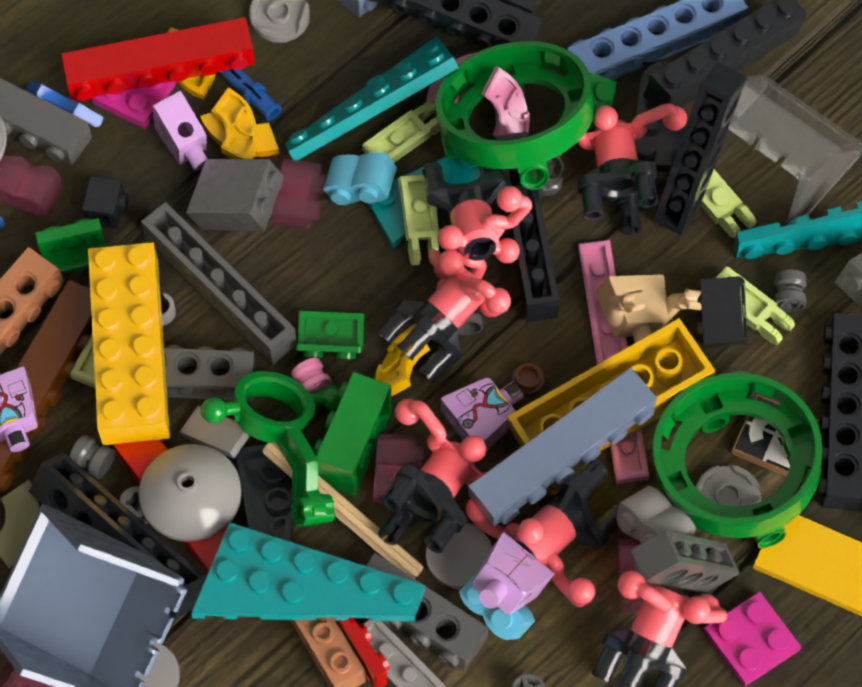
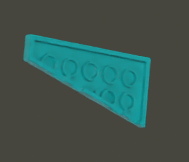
(382, 92)
(293, 582)

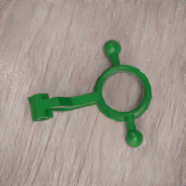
(307, 504)

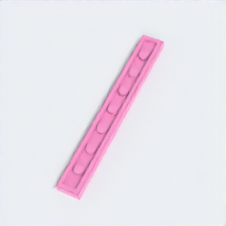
(597, 265)

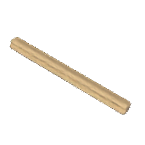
(354, 519)

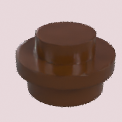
(528, 378)

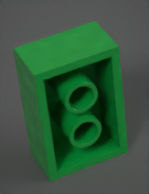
(353, 432)

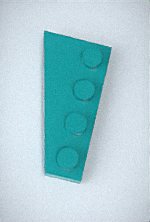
(389, 211)
(801, 233)

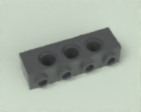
(203, 381)
(684, 561)
(440, 614)

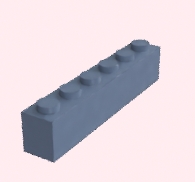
(563, 447)

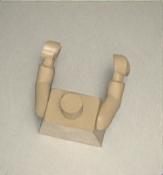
(639, 304)

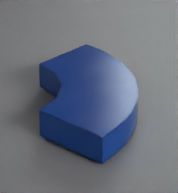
(65, 103)

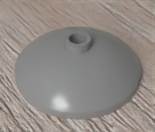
(192, 511)

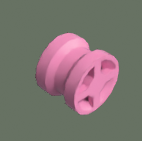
(311, 376)

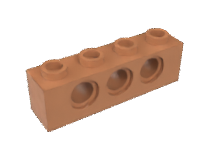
(26, 271)
(330, 652)

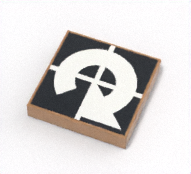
(762, 443)

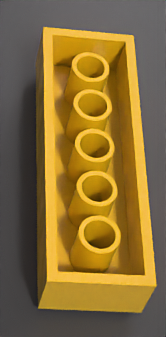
(128, 344)
(664, 361)

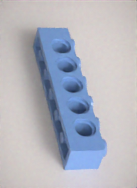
(651, 48)

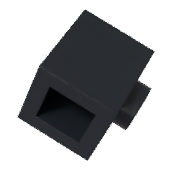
(105, 201)

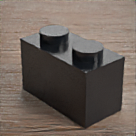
(723, 312)

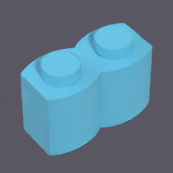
(360, 178)
(501, 624)

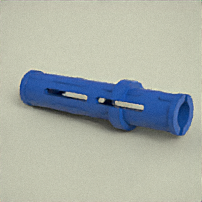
(265, 105)

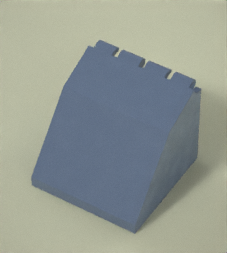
(84, 606)

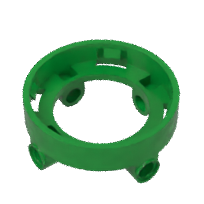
(525, 64)
(709, 407)

